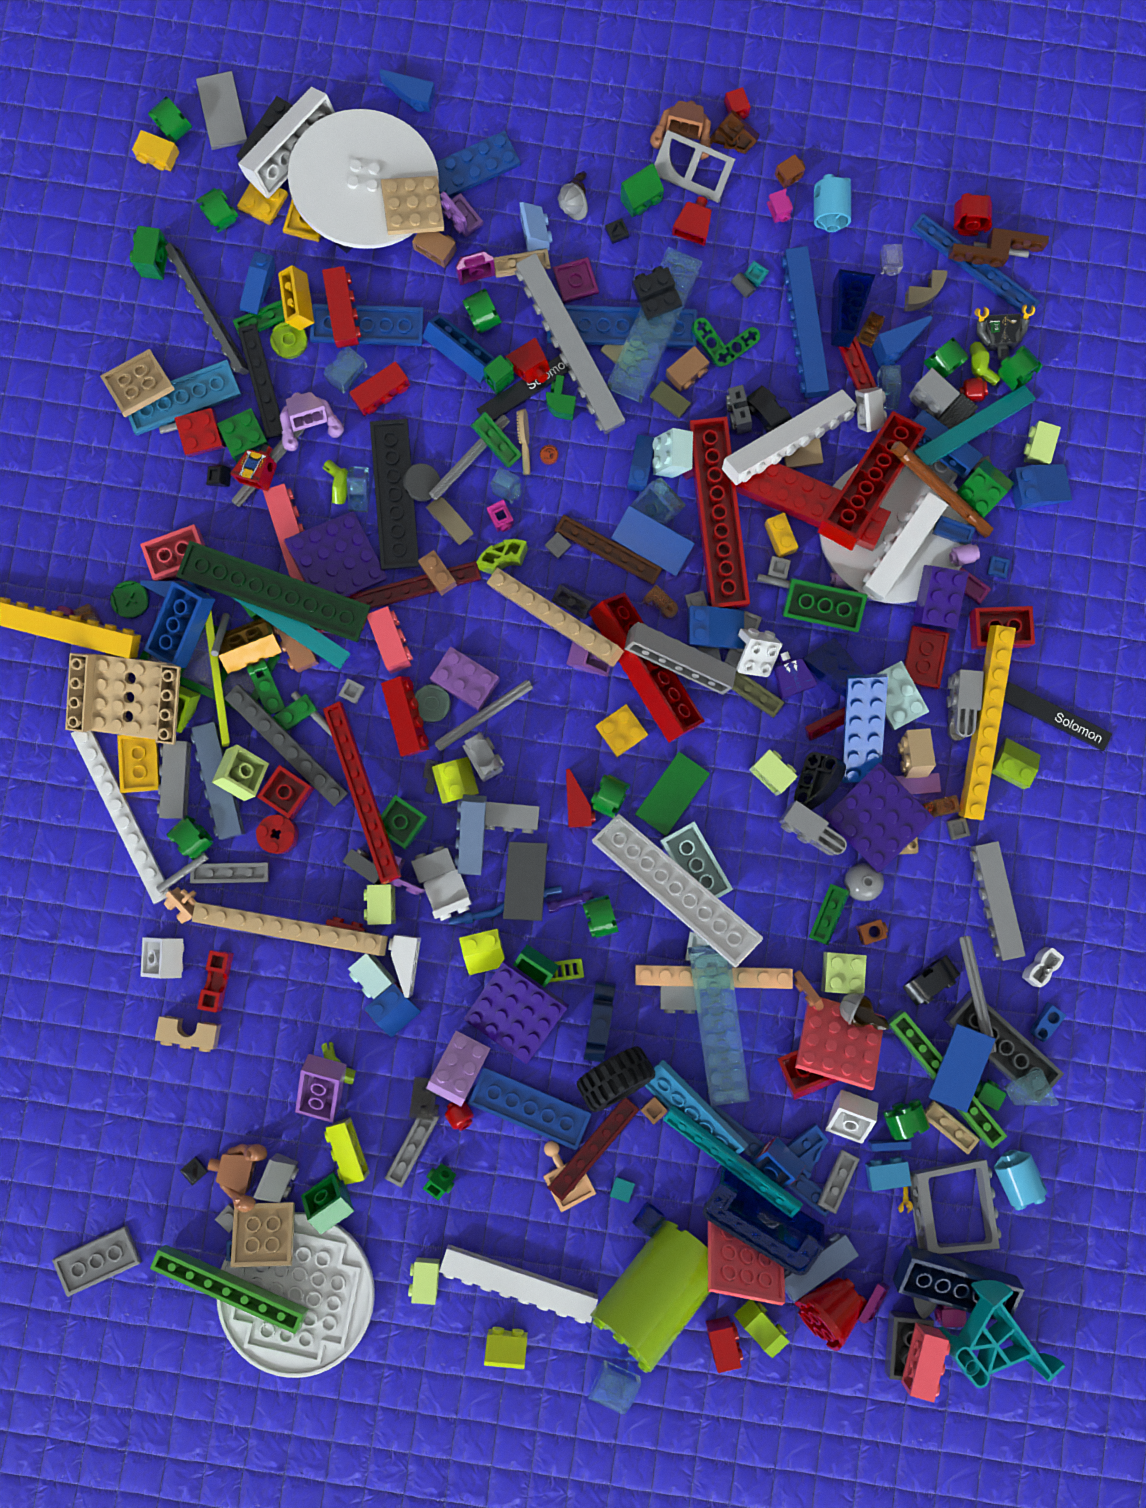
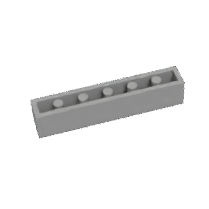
(680, 658)
(997, 901)

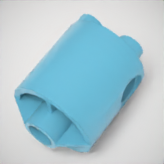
(832, 203)
(1020, 1179)

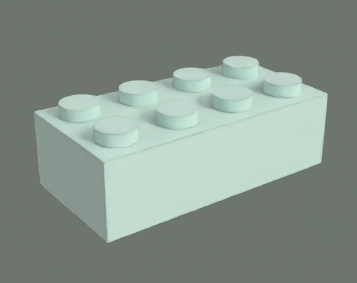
(693, 854)

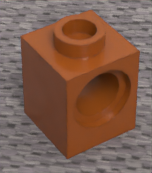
(790, 171)
(863, 931)

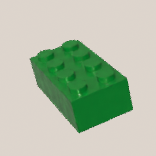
(824, 604)

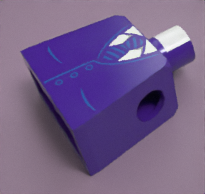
(792, 676)

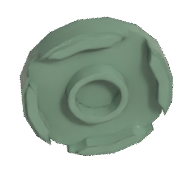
(433, 703)

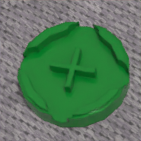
(130, 599)

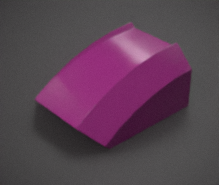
(475, 267)

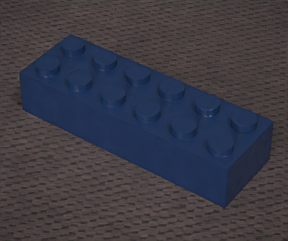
(949, 1280)

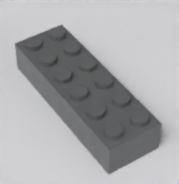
(1014, 1053)

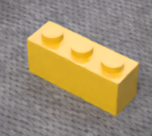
(296, 297)

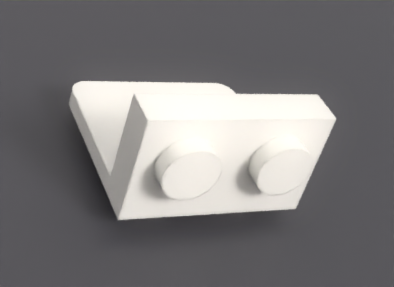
(759, 652)
(447, 894)

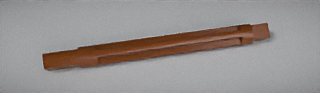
(941, 489)

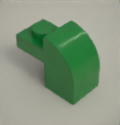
(558, 404)

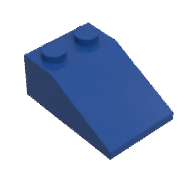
(894, 343)
(1040, 486)
(714, 627)

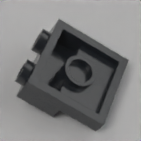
(656, 292)

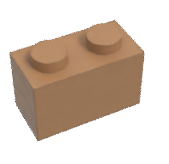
(435, 247)
(687, 369)
(437, 573)

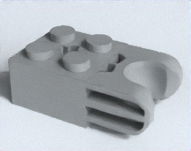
(964, 702)
(481, 755)
(812, 829)

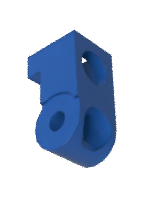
(1047, 1022)

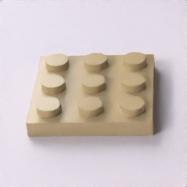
(412, 205)
(137, 383)
(263, 1235)

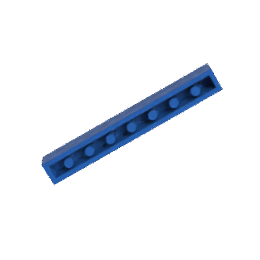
(805, 322)

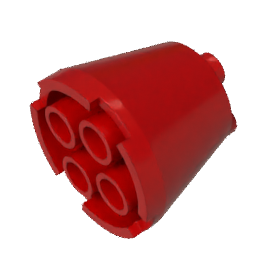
(832, 1311)

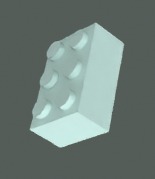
(903, 698)

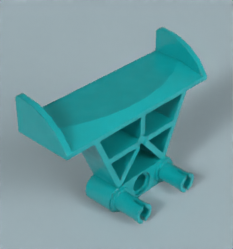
(991, 1356)

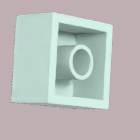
(672, 453)
(371, 975)

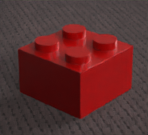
(199, 432)
(285, 792)
(723, 1344)

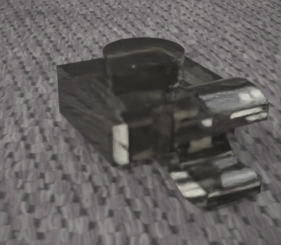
(428, 774)

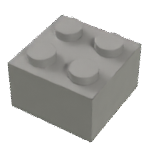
(933, 394)

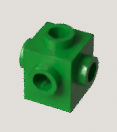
(439, 1181)

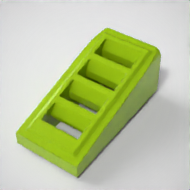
(578, 961)

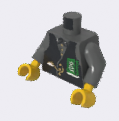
(1002, 331)

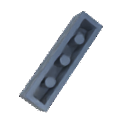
(471, 834)
(836, 1255)

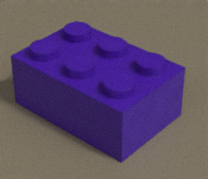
(940, 596)

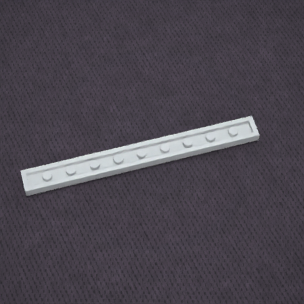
(121, 813)

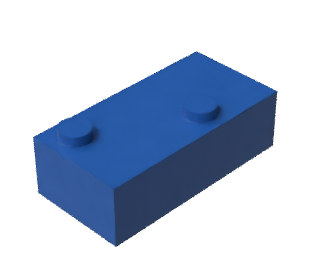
(179, 624)

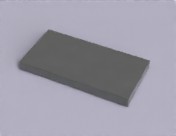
(525, 881)

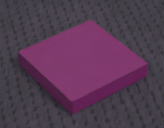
(575, 280)
(874, 1303)

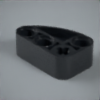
(825, 779)

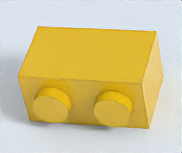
(155, 151)
(781, 535)

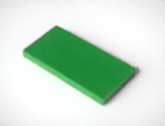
(672, 794)

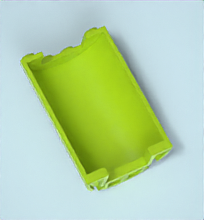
(656, 1295)

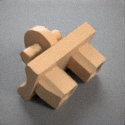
(183, 901)

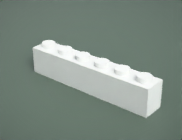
(904, 546)

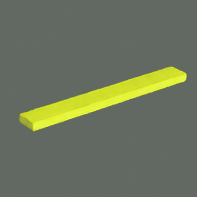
(217, 683)

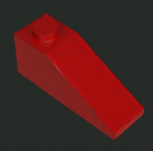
(578, 807)

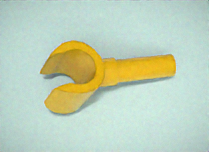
(906, 1202)

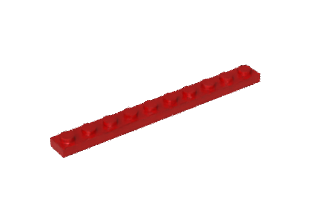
(362, 793)

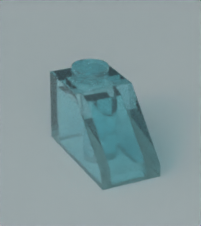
(890, 381)

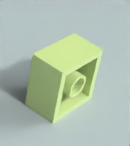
(240, 772)
(773, 772)
(380, 904)
(843, 973)

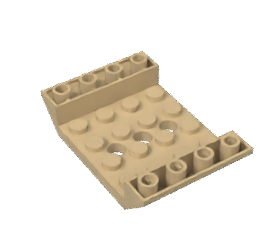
(100, 703)

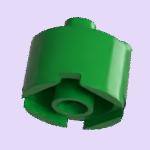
(170, 119)
(217, 210)
(481, 311)
(947, 358)
(1019, 368)
(611, 795)
(190, 837)
(601, 916)
(906, 1119)

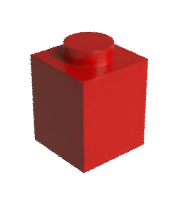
(738, 102)

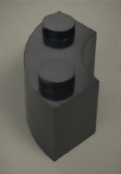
(765, 407)
(931, 980)

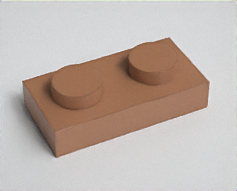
(811, 997)

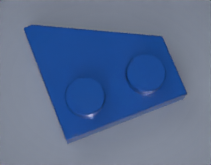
(808, 1147)

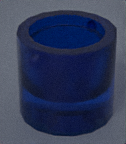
(649, 1219)

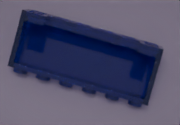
(763, 1226)

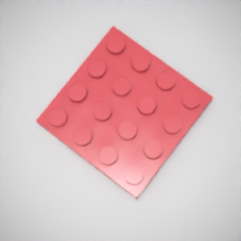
(838, 1049)
(741, 1270)

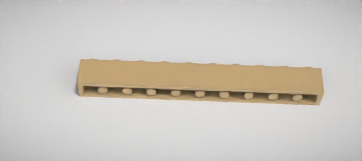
(290, 929)

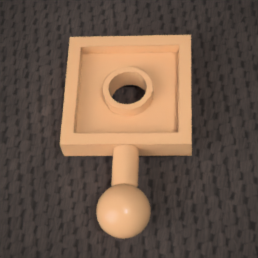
(583, 1189)

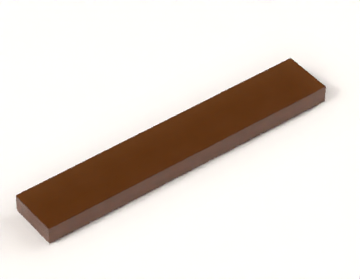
(608, 549)

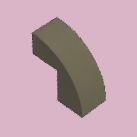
(920, 297)
(450, 520)

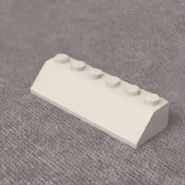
(269, 159)

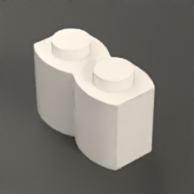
(1041, 969)

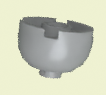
(863, 882)

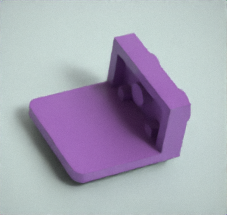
(461, 213)
(412, 888)

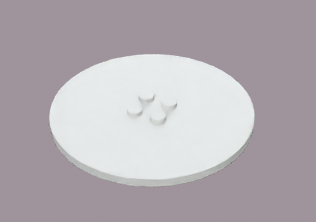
(340, 169)
(933, 551)
(326, 1277)

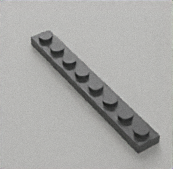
(204, 304)
(286, 745)

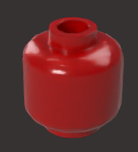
(974, 389)
(459, 1116)

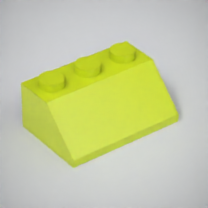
(347, 1151)

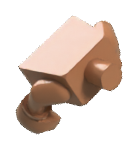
(686, 120)
(236, 1172)

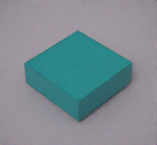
(756, 273)
(622, 1189)

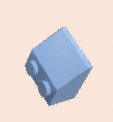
(534, 227)

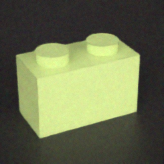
(1041, 443)
(425, 1280)

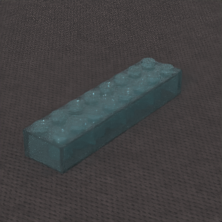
(650, 338)
(718, 1026)

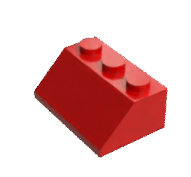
(801, 1081)

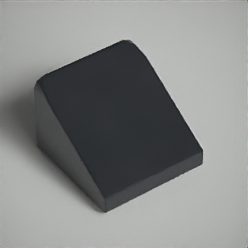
(218, 476)

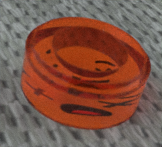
(549, 454)

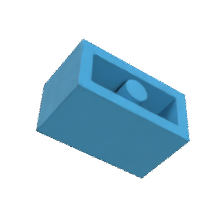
(888, 1174)

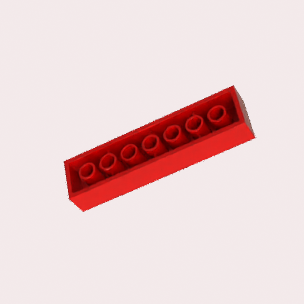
(870, 482)
(804, 499)
(656, 685)

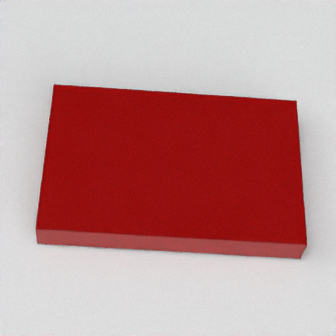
(926, 656)

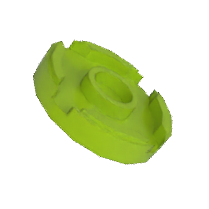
(288, 341)

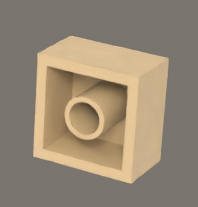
(916, 753)

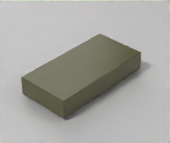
(670, 399)

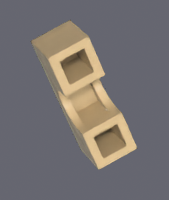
(170, 1031)

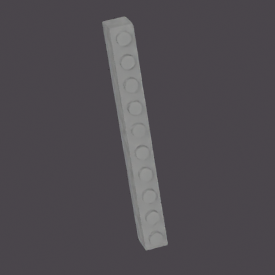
(569, 343)

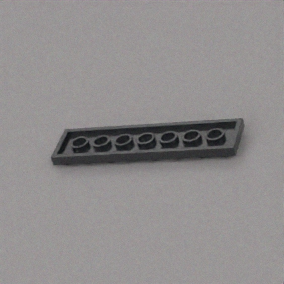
(393, 503)

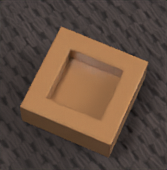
(654, 1110)

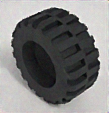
(615, 1079)

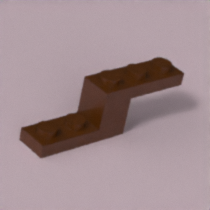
(998, 247)

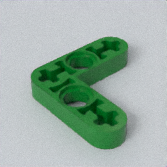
(720, 347)

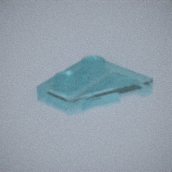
(1031, 1090)

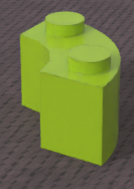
(503, 554)
(762, 1328)

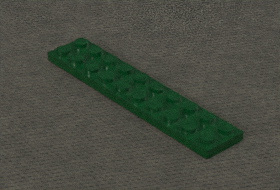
(273, 591)

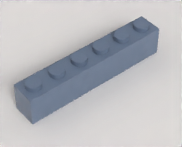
(223, 804)

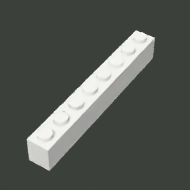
(789, 437)
(519, 1284)

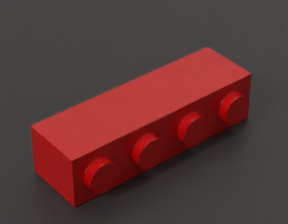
(340, 306)
(405, 716)

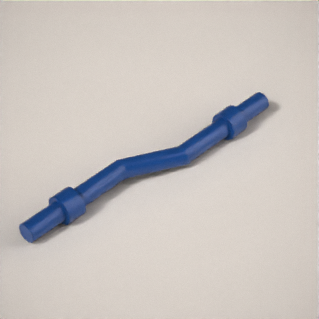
(470, 917)

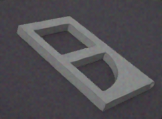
(667, 171)

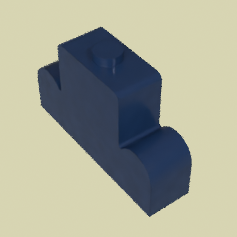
(599, 1021)

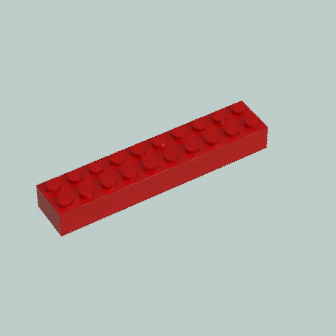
(718, 515)

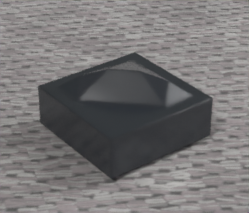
(617, 231)
(194, 1170)

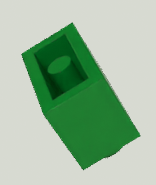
(499, 374)

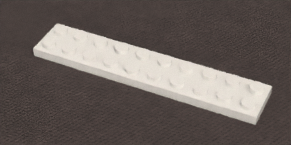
(677, 890)

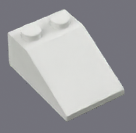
(405, 958)

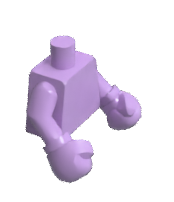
(303, 412)

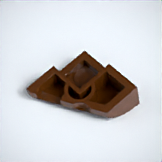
(735, 134)

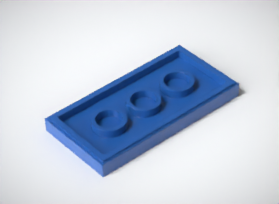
(653, 540)
(961, 1067)

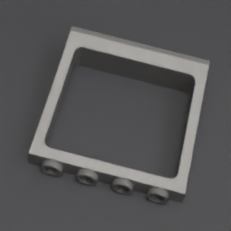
(924, 1215)

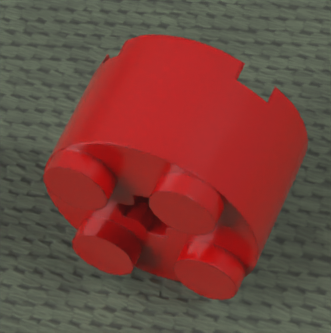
(973, 214)
(267, 830)

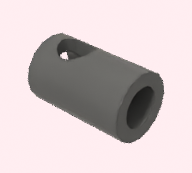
(743, 285)

